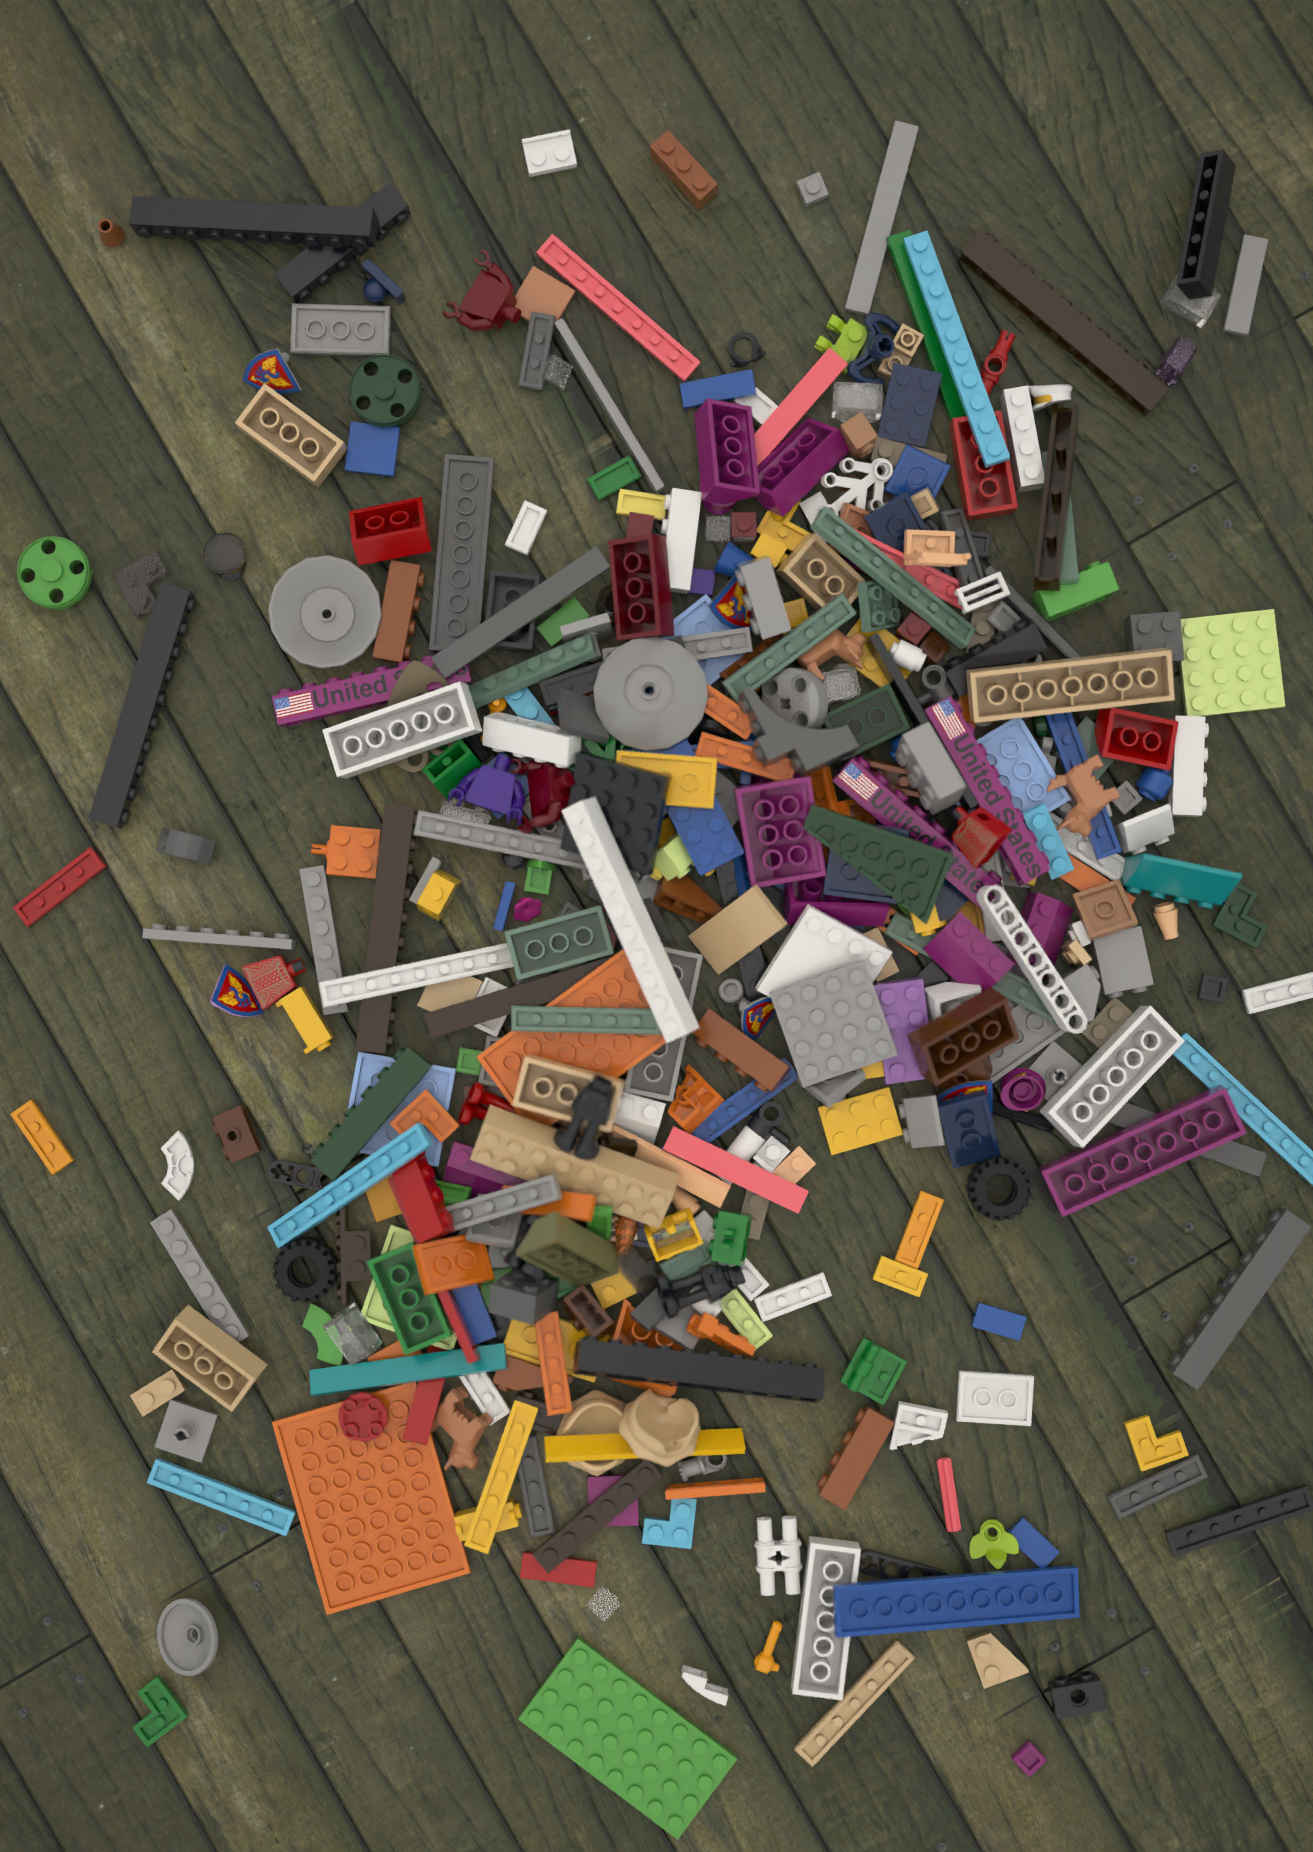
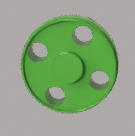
(54, 572)

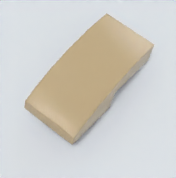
(905, 345)

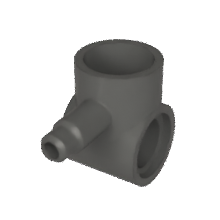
(935, 692)

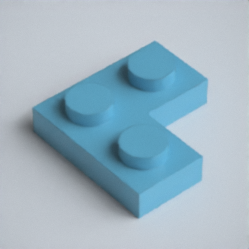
(676, 1530)

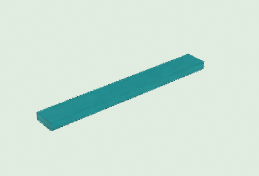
(405, 1370)

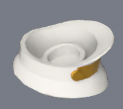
(1049, 394)

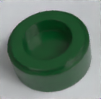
(1039, 726)

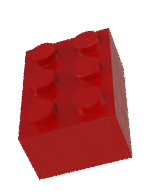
(389, 531)

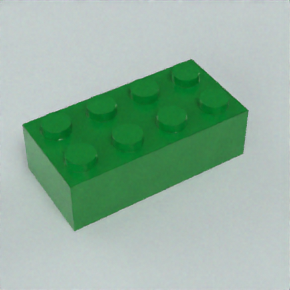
(414, 1316)

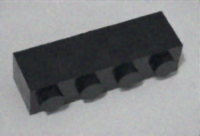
(1003, 649)

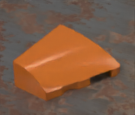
(693, 1101)

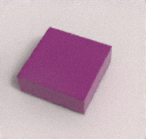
(1029, 1758)

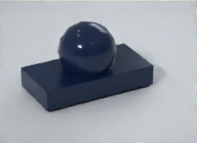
(380, 284)

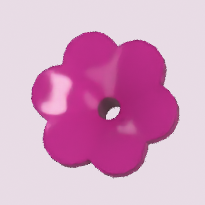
(527, 909)

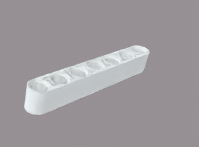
(1042, 964)

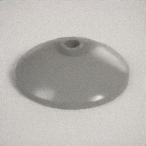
(187, 1636)

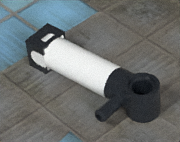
(756, 1133)

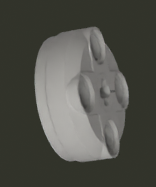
(797, 697)

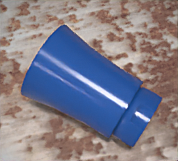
(730, 558)

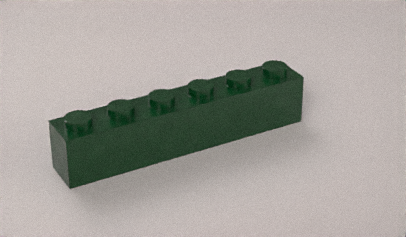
(371, 1113)

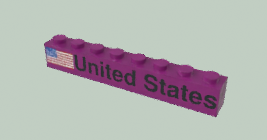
(349, 694)
(958, 737)
(894, 810)

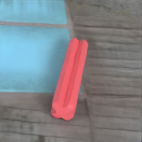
(948, 1494)

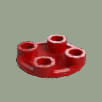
(363, 1417)

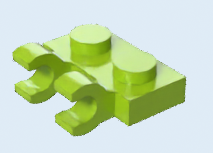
(850, 341)

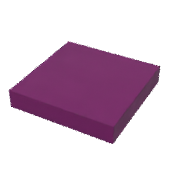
(601, 1483)

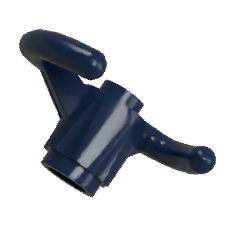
(876, 348)

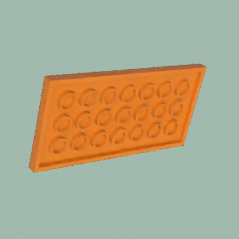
(610, 1054)

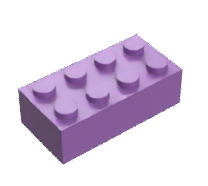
(904, 1011)

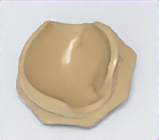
(593, 1414)
(660, 1427)

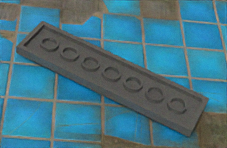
(461, 548)

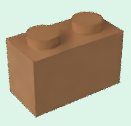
(858, 436)

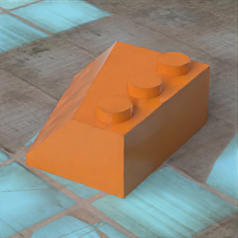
(629, 1332)

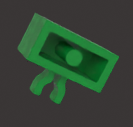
(451, 766)
(730, 1237)

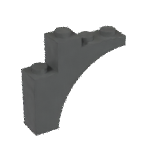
(779, 739)

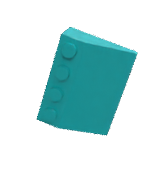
(1178, 880)

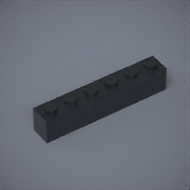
(1206, 224)
(318, 263)

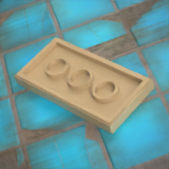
(737, 929)

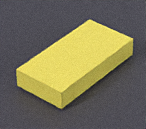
(641, 503)

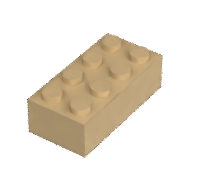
(291, 435)
(552, 1086)
(209, 1358)

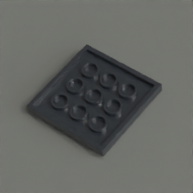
(630, 801)

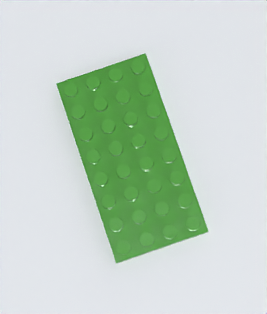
(627, 1737)

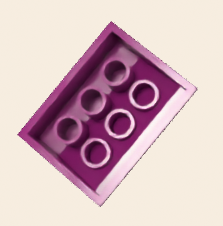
(773, 832)

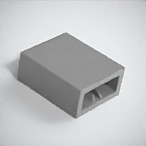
(1122, 962)

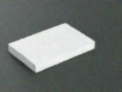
(994, 1398)

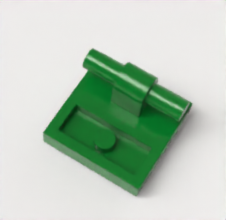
(873, 1371)

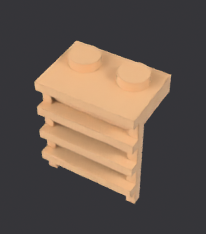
(931, 549)

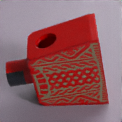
(978, 834)
(273, 978)

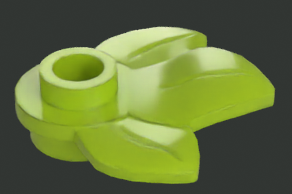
(993, 1546)

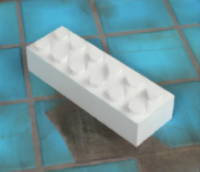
(402, 730)
(1112, 1076)
(818, 1654)

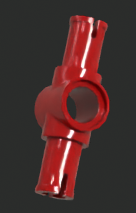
(998, 356)

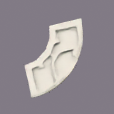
(180, 1165)

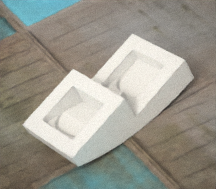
(698, 1681)

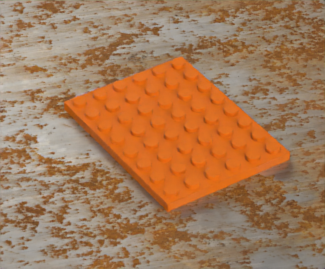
(371, 1508)

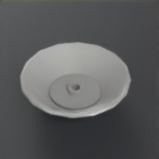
(318, 587)
(653, 719)

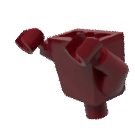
(488, 300)
(548, 792)

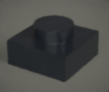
(1212, 988)

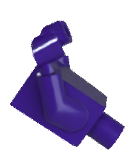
(492, 789)

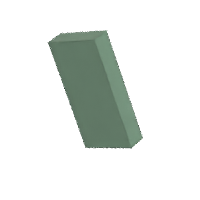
(686, 1262)

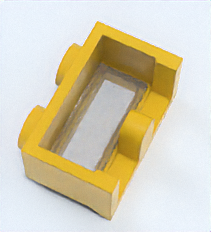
(675, 1235)

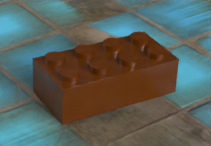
(963, 1036)

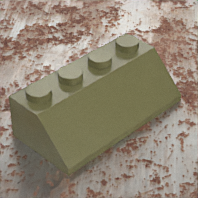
(568, 1250)

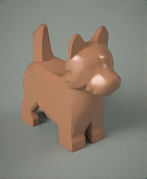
(833, 645)
(1087, 794)
(462, 1427)

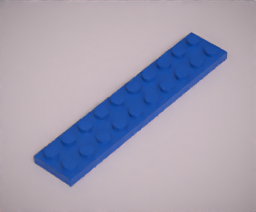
(955, 1601)

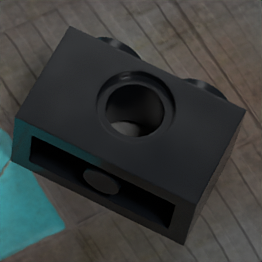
(1089, 1701)

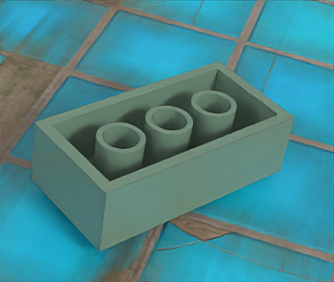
(559, 943)

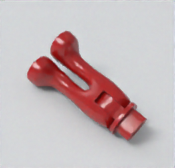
(472, 1105)

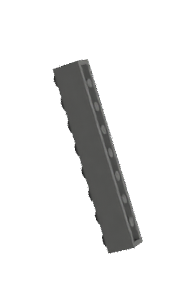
(1238, 1298)

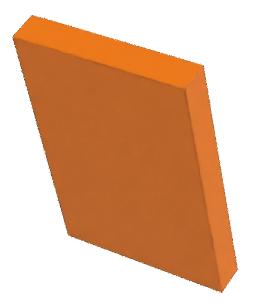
(452, 1264)

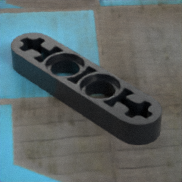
(315, 1174)
(904, 1566)

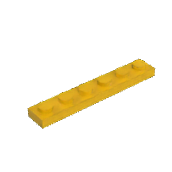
(501, 1476)

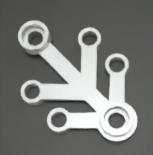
(858, 487)

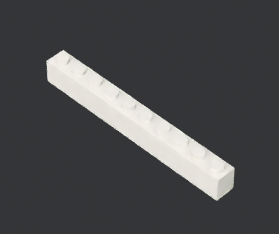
(630, 919)

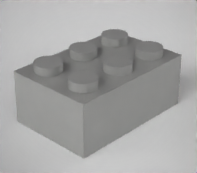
(762, 597)
(929, 769)

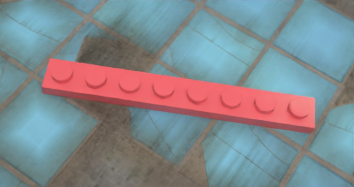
(618, 308)

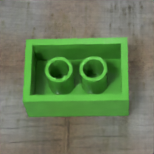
(1094, 585)

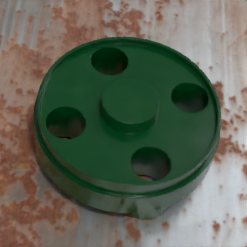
(385, 391)

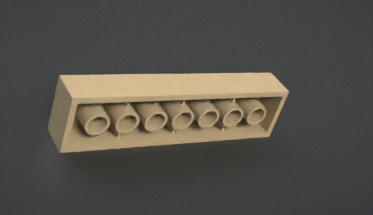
(1070, 685)
(616, 1179)

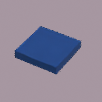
(372, 449)
(916, 472)

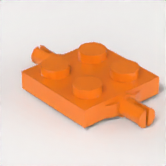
(351, 852)

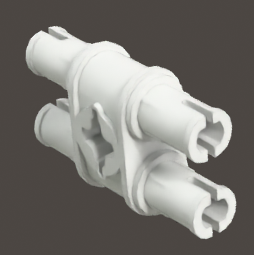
(790, 1559)

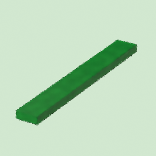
(924, 325)

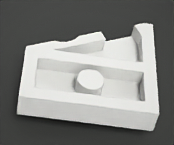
(916, 1423)

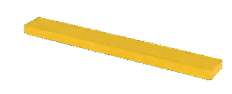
(614, 1445)

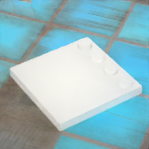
(817, 947)

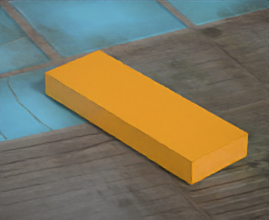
(42, 1137)
(918, 1229)

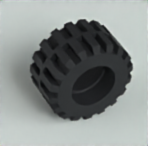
(1018, 1197)
(290, 1284)

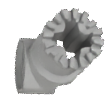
(699, 1465)

